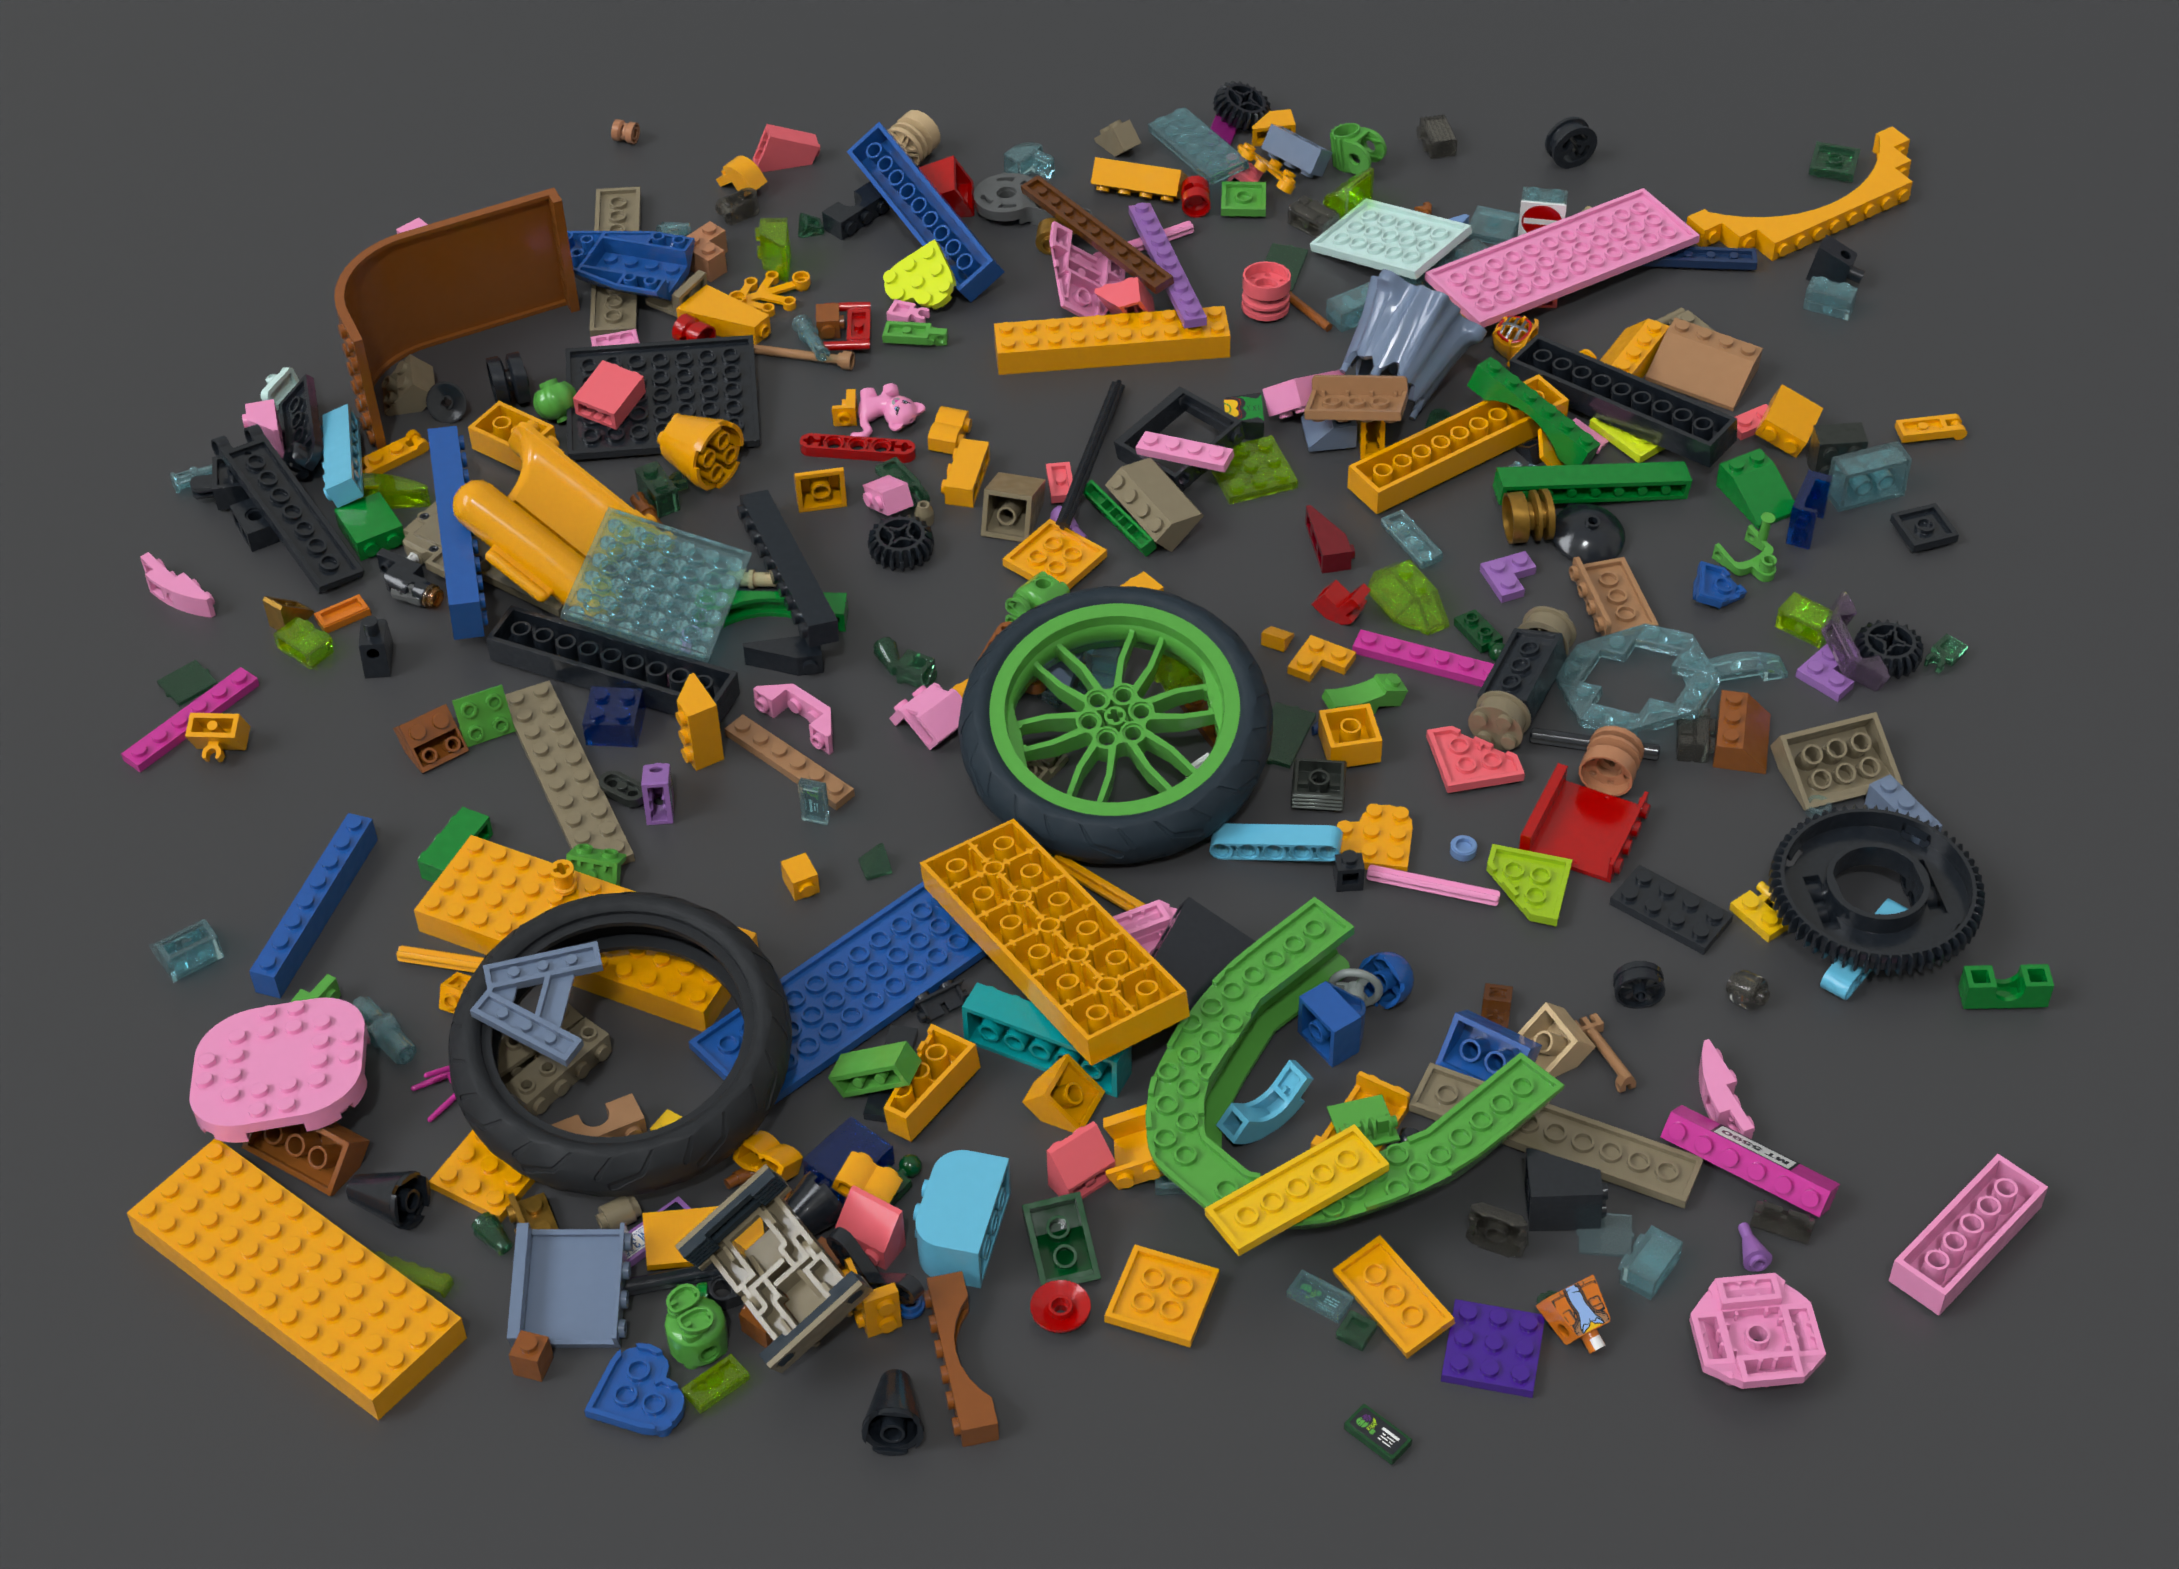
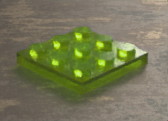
(1256, 471)

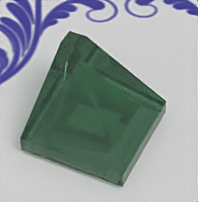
(809, 226)
(875, 862)

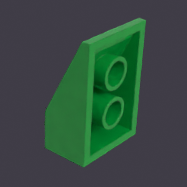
(1755, 487)

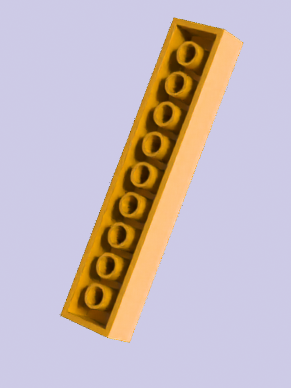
(1108, 341)
(1446, 449)

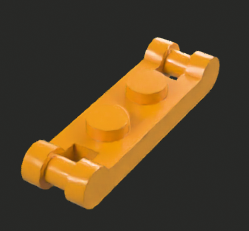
(395, 453)

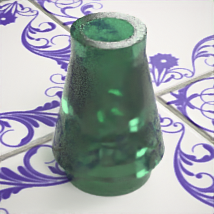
(887, 653)
(491, 1232)

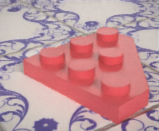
(1471, 762)

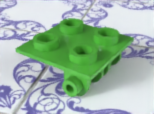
(483, 715)
(1369, 1116)

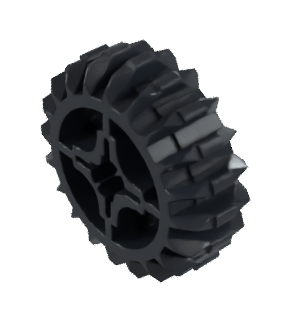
(1240, 105)
(900, 542)
(1895, 644)

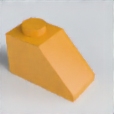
(1279, 117)

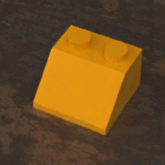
(820, 489)

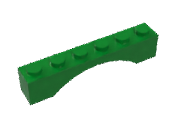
(1570, 442)
(768, 603)

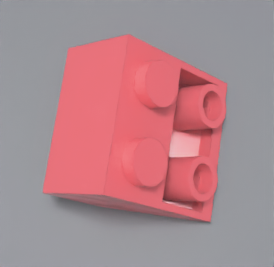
(1126, 297)
(1079, 1162)

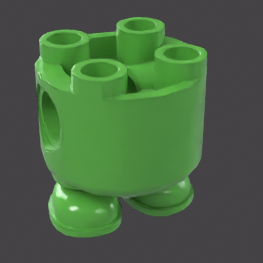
(1034, 593)
(694, 1327)

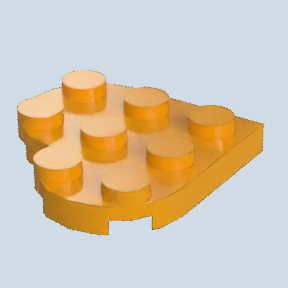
(1380, 836)

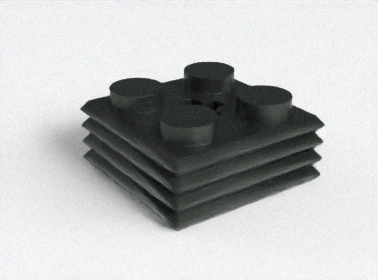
(1318, 784)

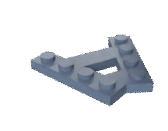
(543, 1029)

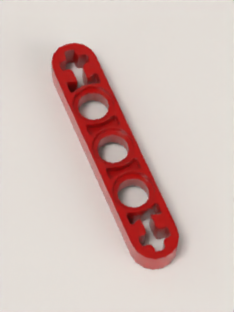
(811, 446)

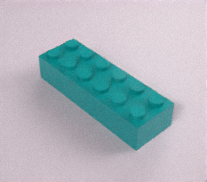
(1022, 1033)

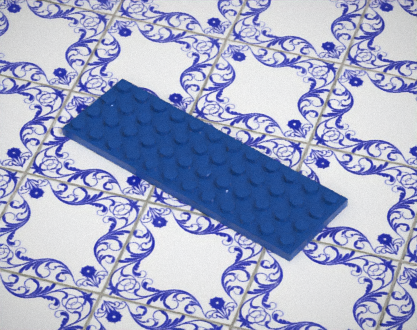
(855, 986)

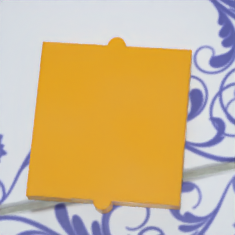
(1546, 450)

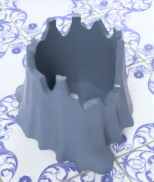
(1411, 334)

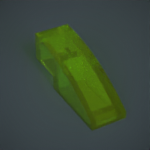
(397, 490)

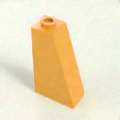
(726, 314)
(1370, 437)

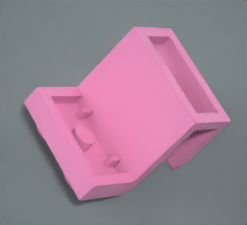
(930, 713)

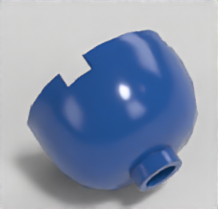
(1394, 975)

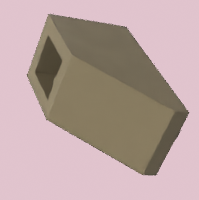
(1118, 137)

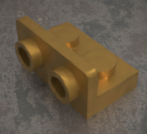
(531, 1210)

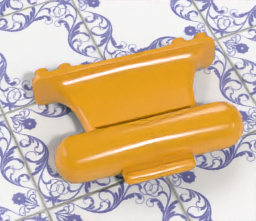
(544, 522)

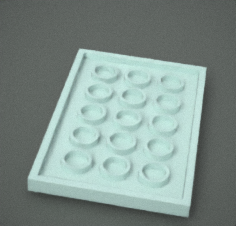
(1391, 238)

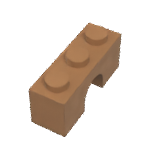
(623, 1120)

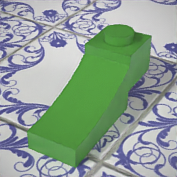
(1378, 691)

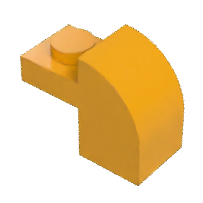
(742, 174)

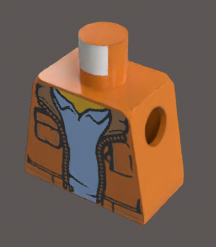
(1577, 1313)

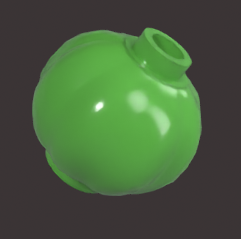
(554, 400)

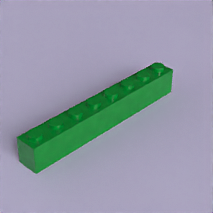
(1598, 481)

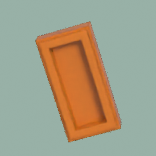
(342, 614)

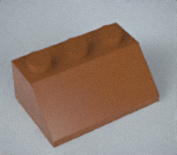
(1741, 733)

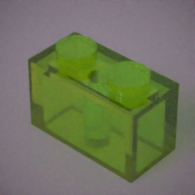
(1802, 619)

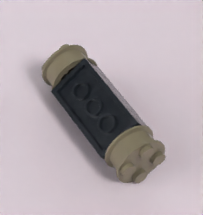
(1522, 677)

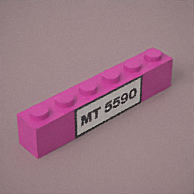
(1750, 1160)

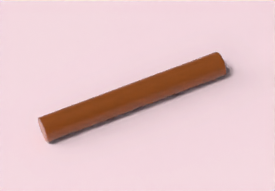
(1309, 312)

